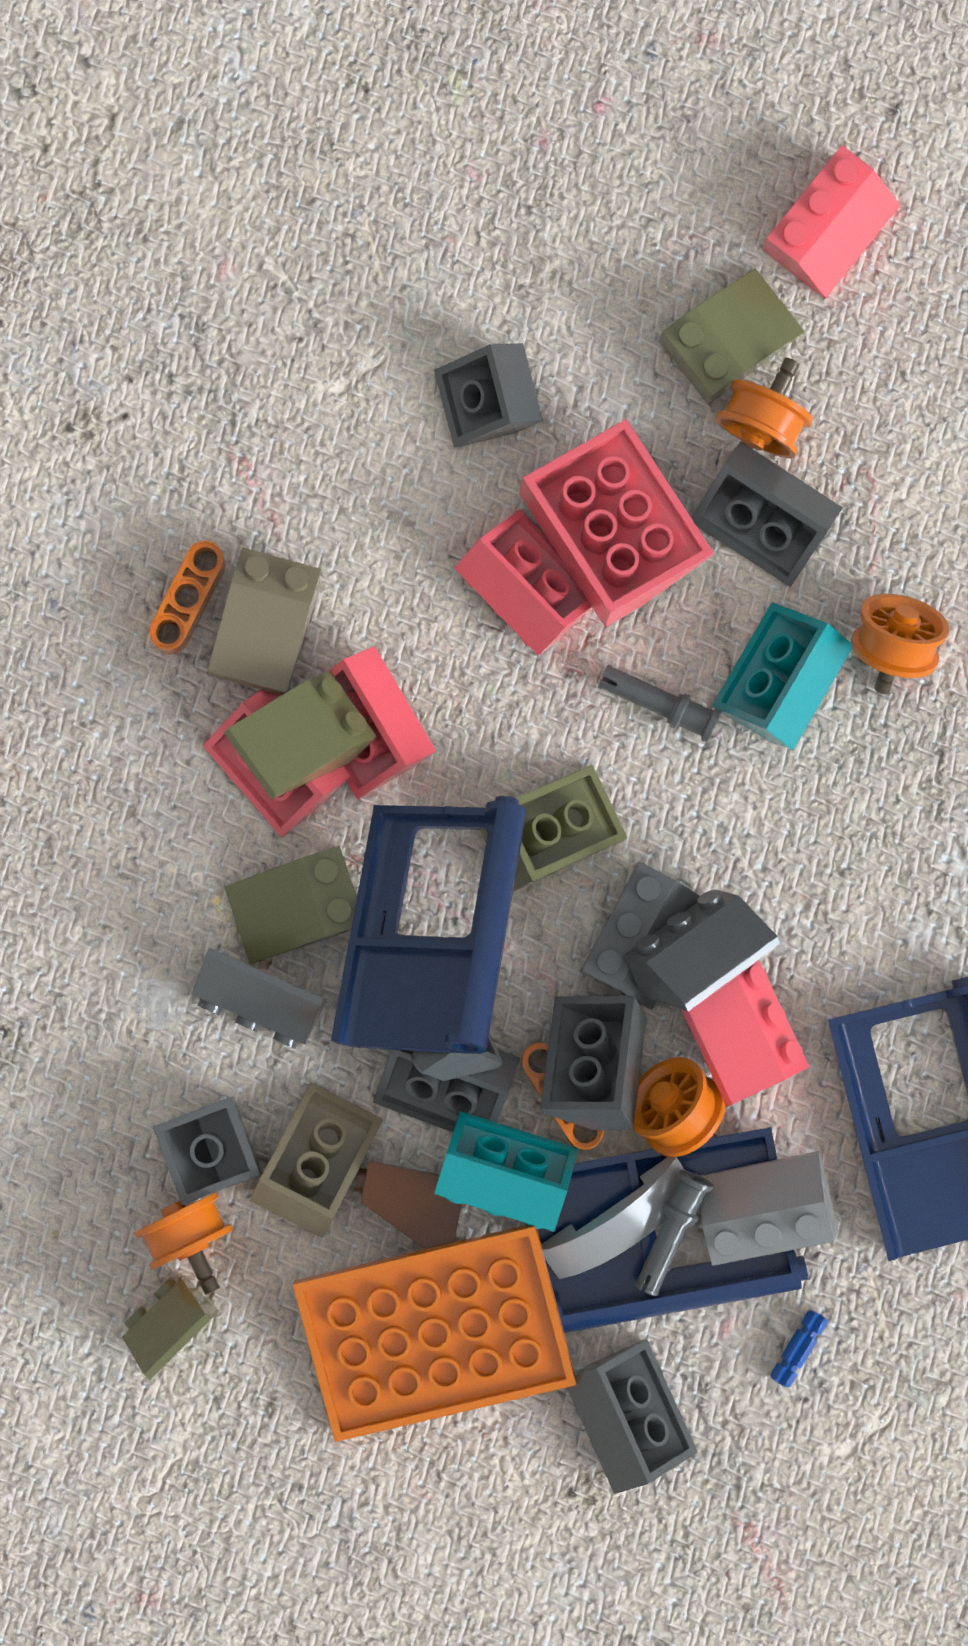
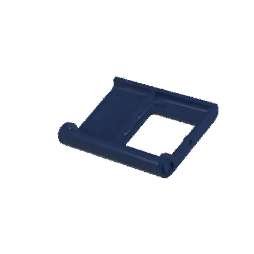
(426, 988)
(917, 1177)
(608, 1291)

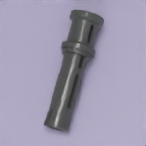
(678, 710)
(679, 1215)

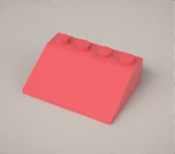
(614, 522)

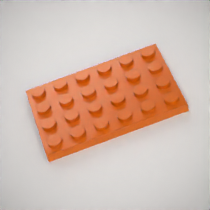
(434, 1332)

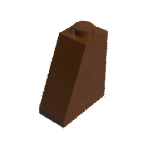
(409, 1203)

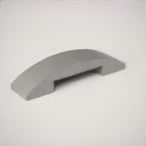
(618, 1227)

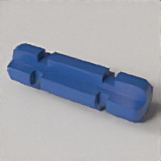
(799, 1348)

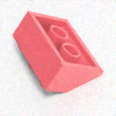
(832, 222)
(524, 581)
(400, 737)
(283, 811)
(745, 1036)

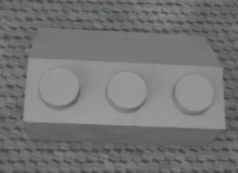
(768, 1209)

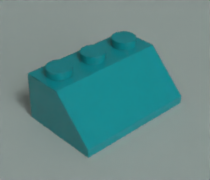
(783, 675)
(506, 1171)

